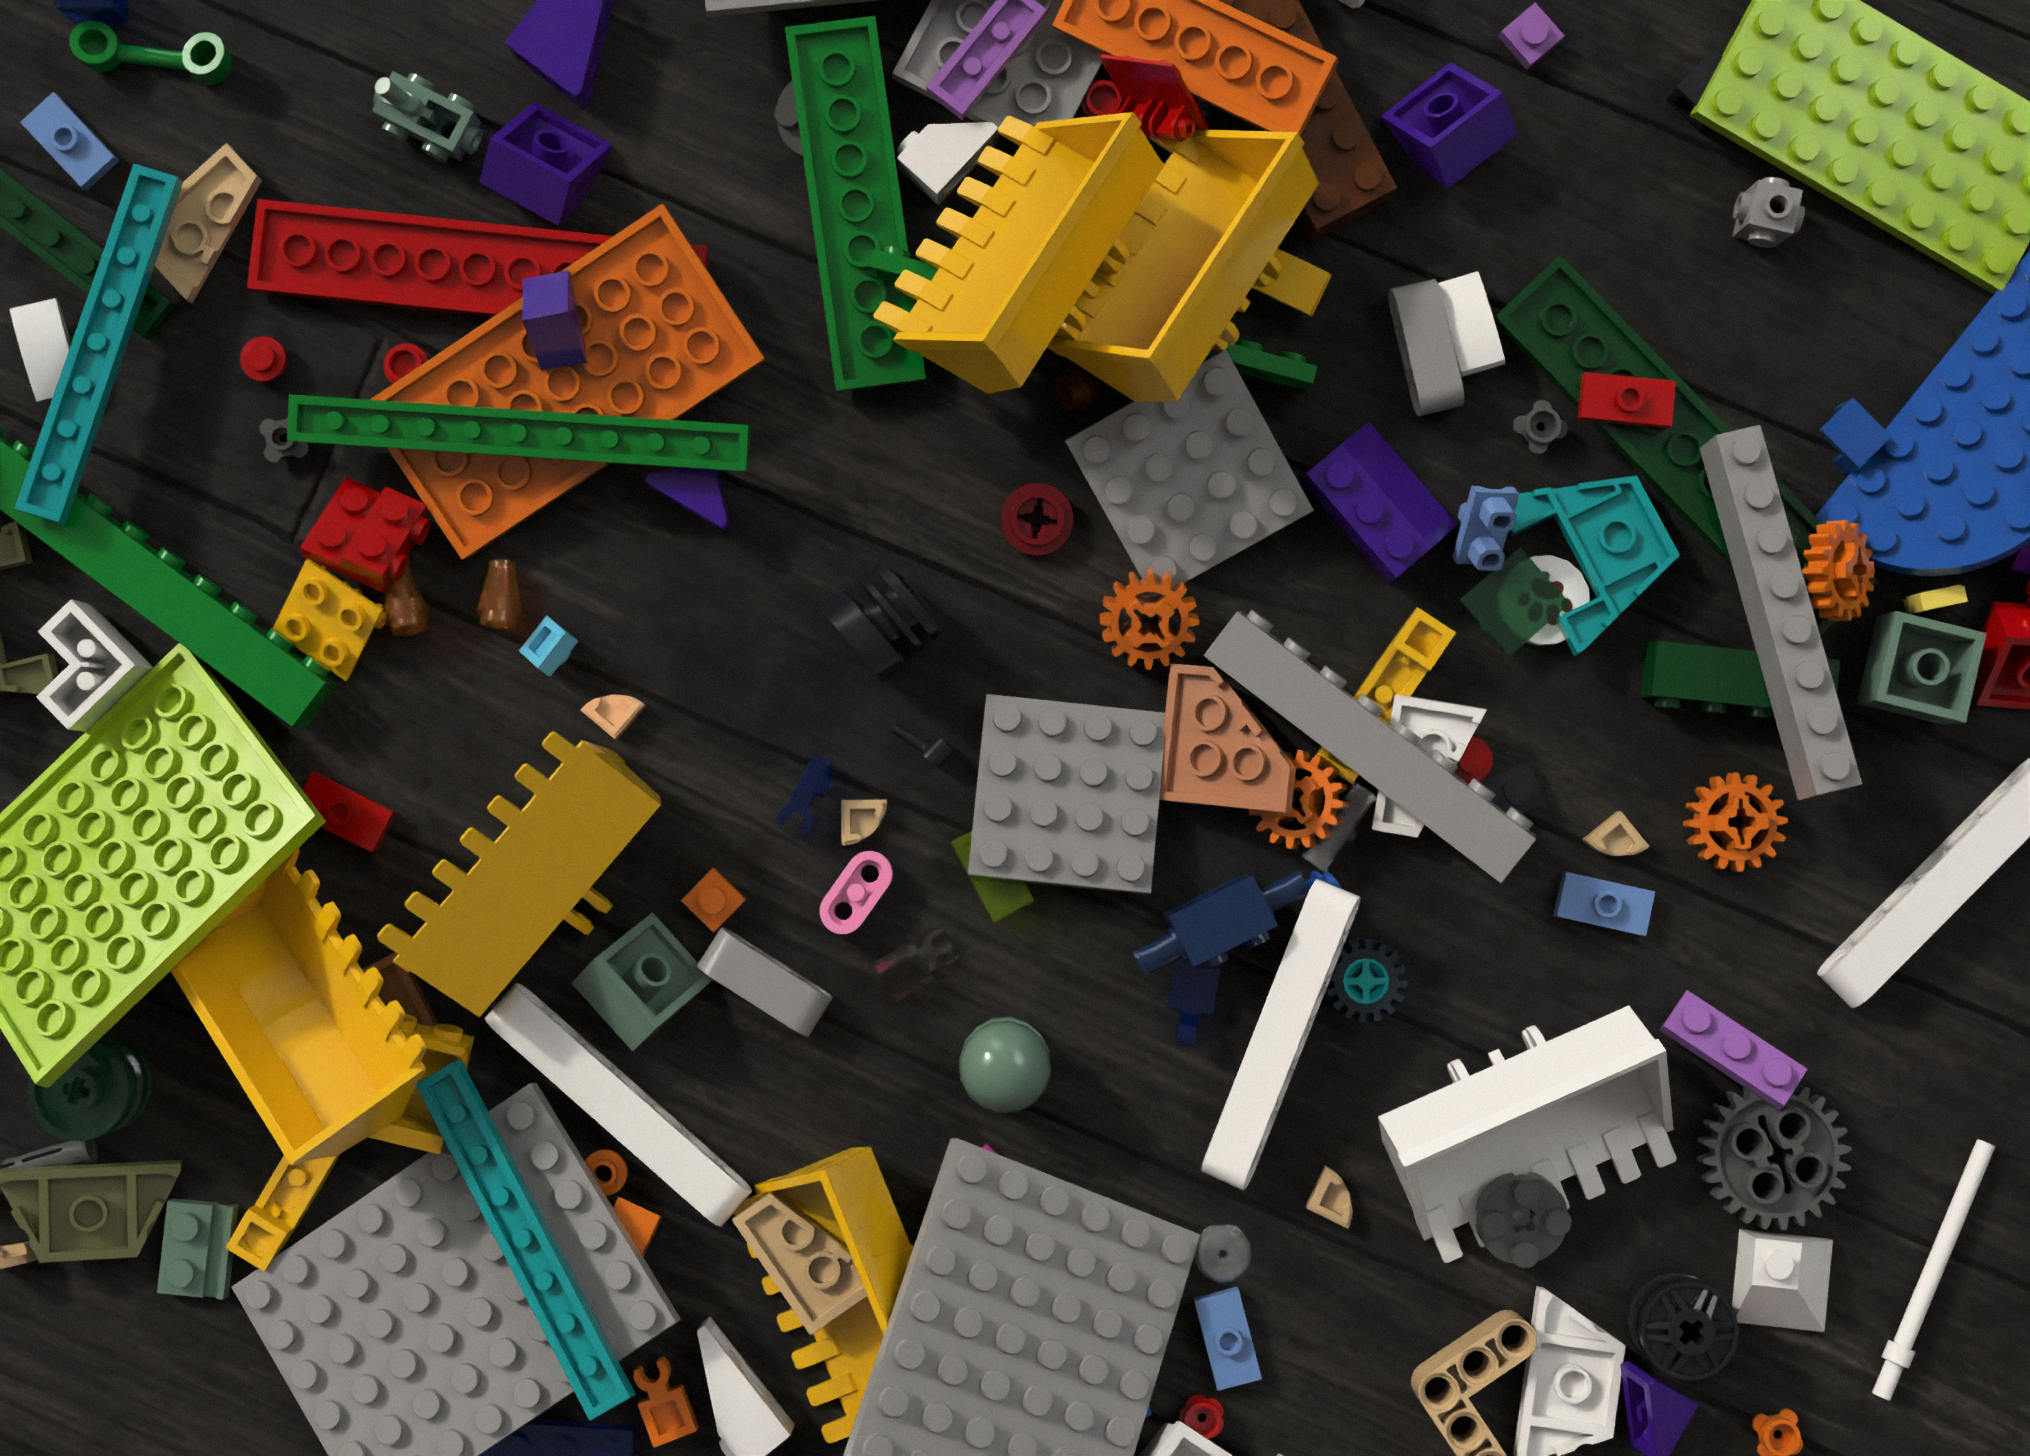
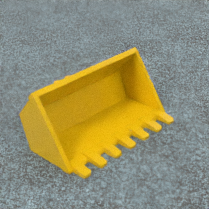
(527, 875)
(302, 1019)
(855, 1207)

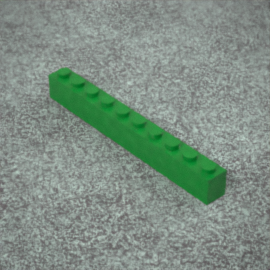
(173, 599)

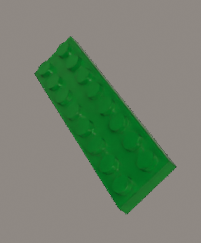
(851, 195)

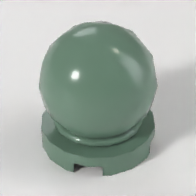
(1005, 1065)

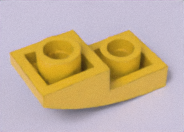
(1298, 284)

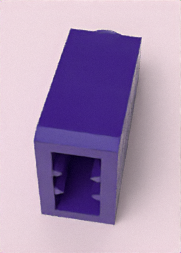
(563, 44)

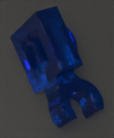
(814, 781)
(1192, 992)

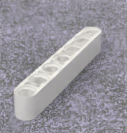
(1932, 892)
(1280, 1034)
(618, 1104)

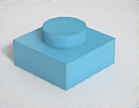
(548, 646)

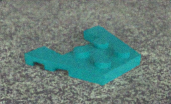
(1612, 538)

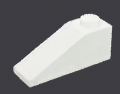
(742, 1406)

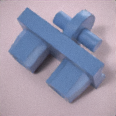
(1484, 527)

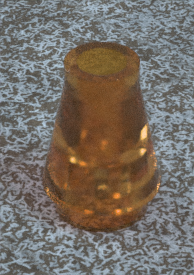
(500, 598)
(405, 607)

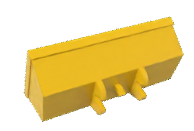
(1026, 248)
(1192, 260)

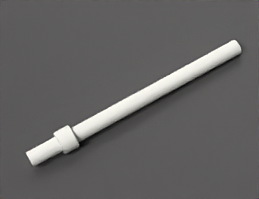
(1899, 1352)

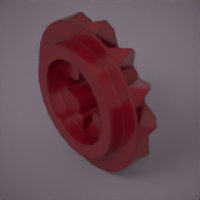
(1022, 503)

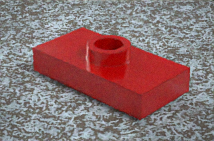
(1626, 400)
(349, 812)

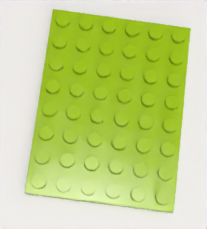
(134, 857)

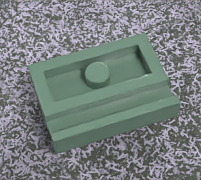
(195, 1250)

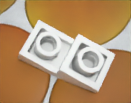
(1471, 324)
(42, 343)

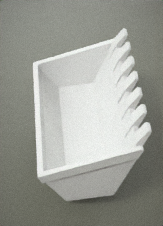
(1538, 1113)

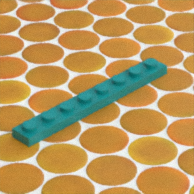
(99, 344)
(525, 1240)

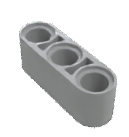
(1426, 347)
(764, 981)

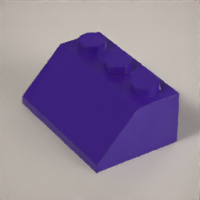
(1378, 502)

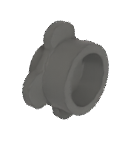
(1553, 426)
(275, 447)

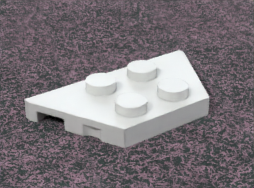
(1567, 1381)

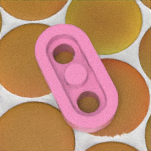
(853, 889)

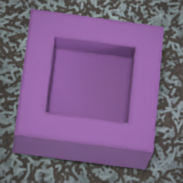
(1531, 36)

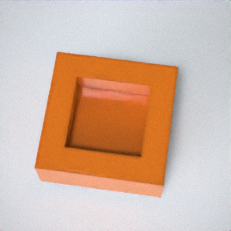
(714, 899)

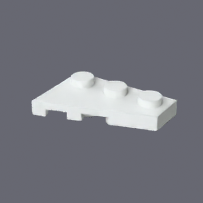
(1441, 728)

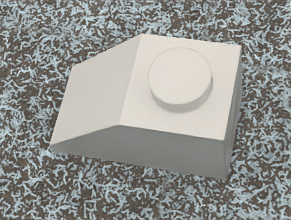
(944, 155)

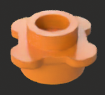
(1790, 1440)

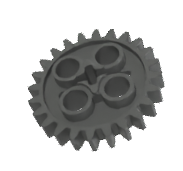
(1736, 1169)

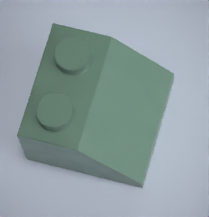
(641, 981)

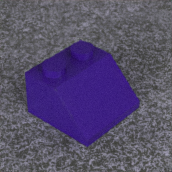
(1451, 124)
(544, 162)

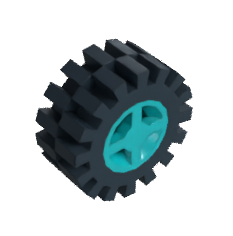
(1379, 979)

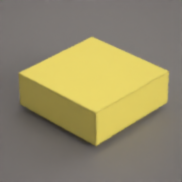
(1935, 599)

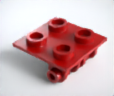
(1155, 96)

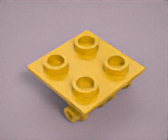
(329, 619)

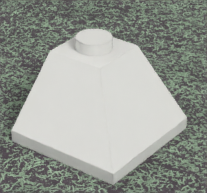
(1782, 1280)

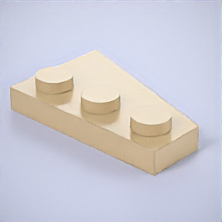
(205, 219)
(802, 1260)

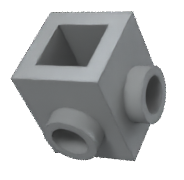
(1755, 216)

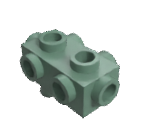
(415, 110)

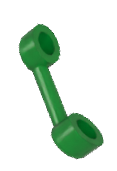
(103, 51)

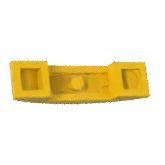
(1400, 670)
(279, 1210)

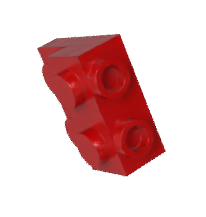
(367, 534)

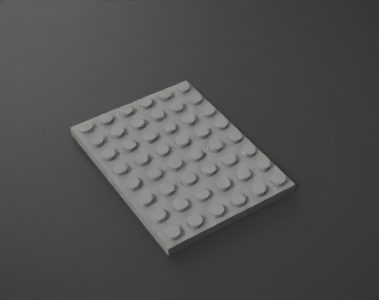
(409, 1319)
(1023, 1319)

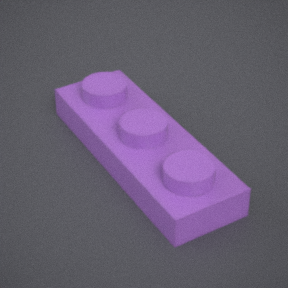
(985, 54)
(1733, 1050)

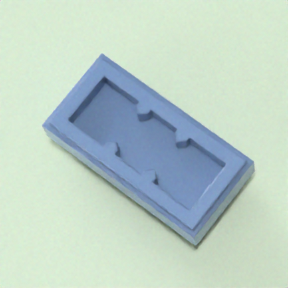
(69, 141)
(1604, 903)
(1227, 1338)

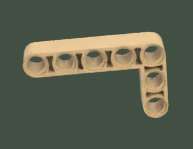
(1462, 1384)

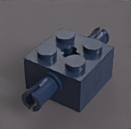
(1220, 920)

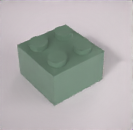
(1921, 668)

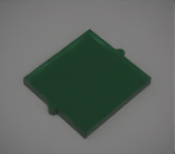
(1514, 602)

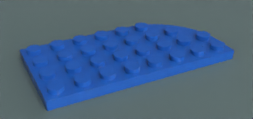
(1957, 469)

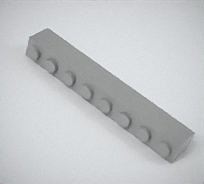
(1779, 613)
(1370, 745)

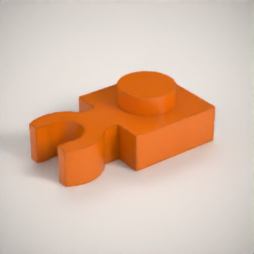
(666, 1410)

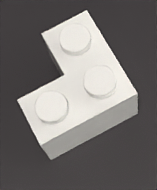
(99, 667)

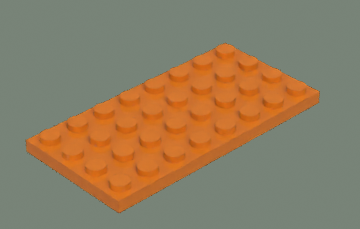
(654, 349)

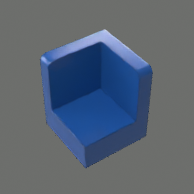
(1853, 435)

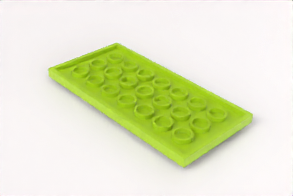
(1881, 128)

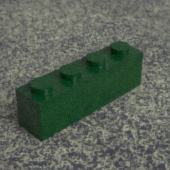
(1708, 677)

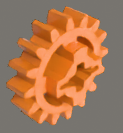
(1838, 570)
(1135, 632)
(1315, 820)
(1735, 839)

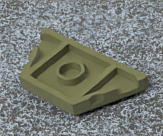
(89, 1207)

